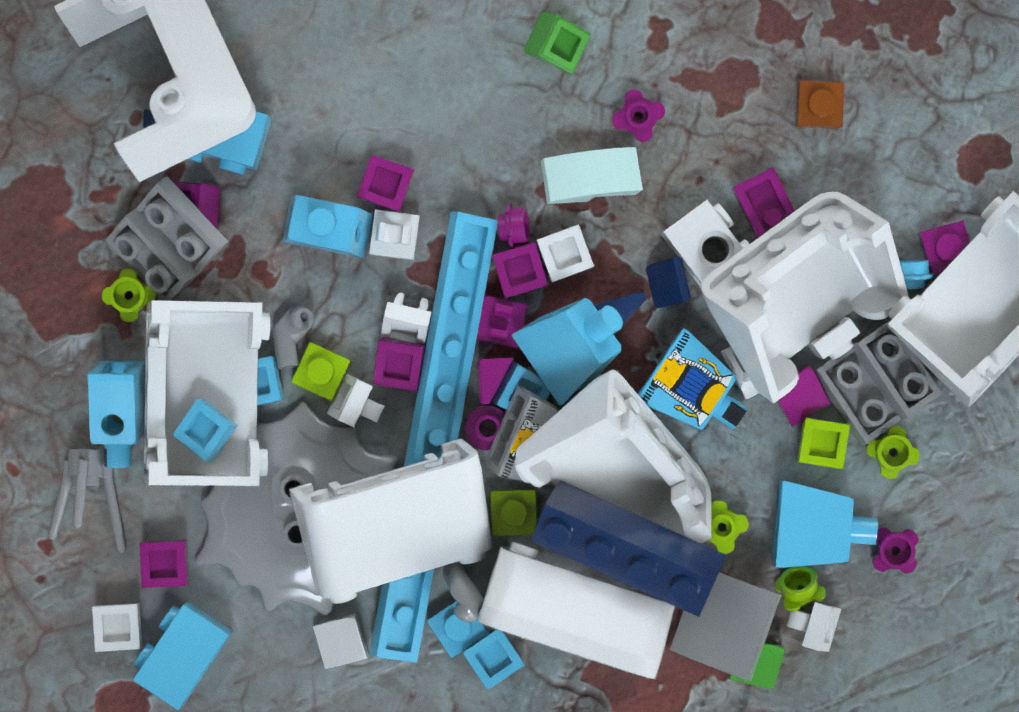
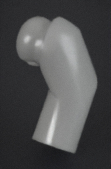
(287, 334)
(463, 592)

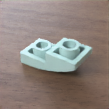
(591, 175)

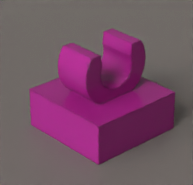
(500, 320)

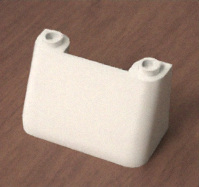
(801, 283)
(970, 313)
(210, 356)
(622, 454)
(394, 523)

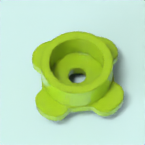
(115, 295)
(905, 455)
(734, 524)
(799, 587)

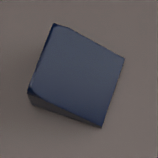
(668, 282)
(624, 305)

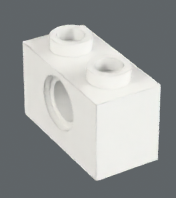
(692, 230)

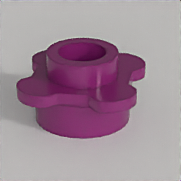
(637, 103)
(904, 559)

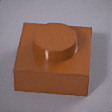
(820, 104)

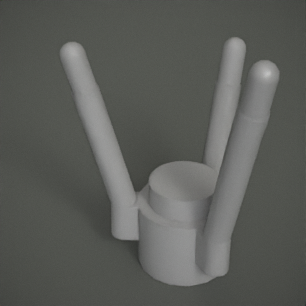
(83, 471)

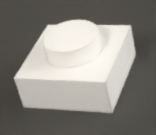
(565, 253)
(835, 340)
(117, 627)

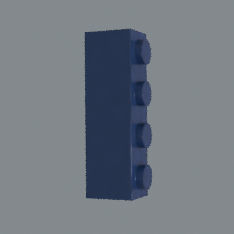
(628, 548)

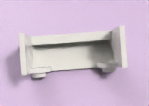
(196, 107)
(575, 612)

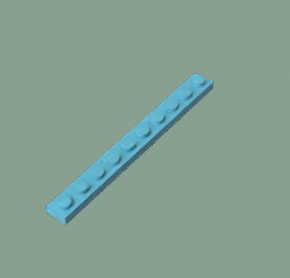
(438, 408)

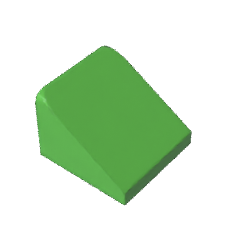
(557, 42)
(767, 666)

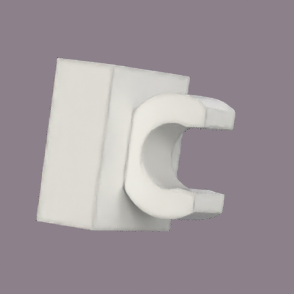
(394, 235)
(406, 322)
(353, 401)
(818, 625)

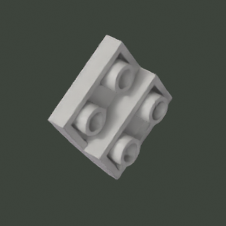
(166, 240)
(876, 384)
(730, 627)

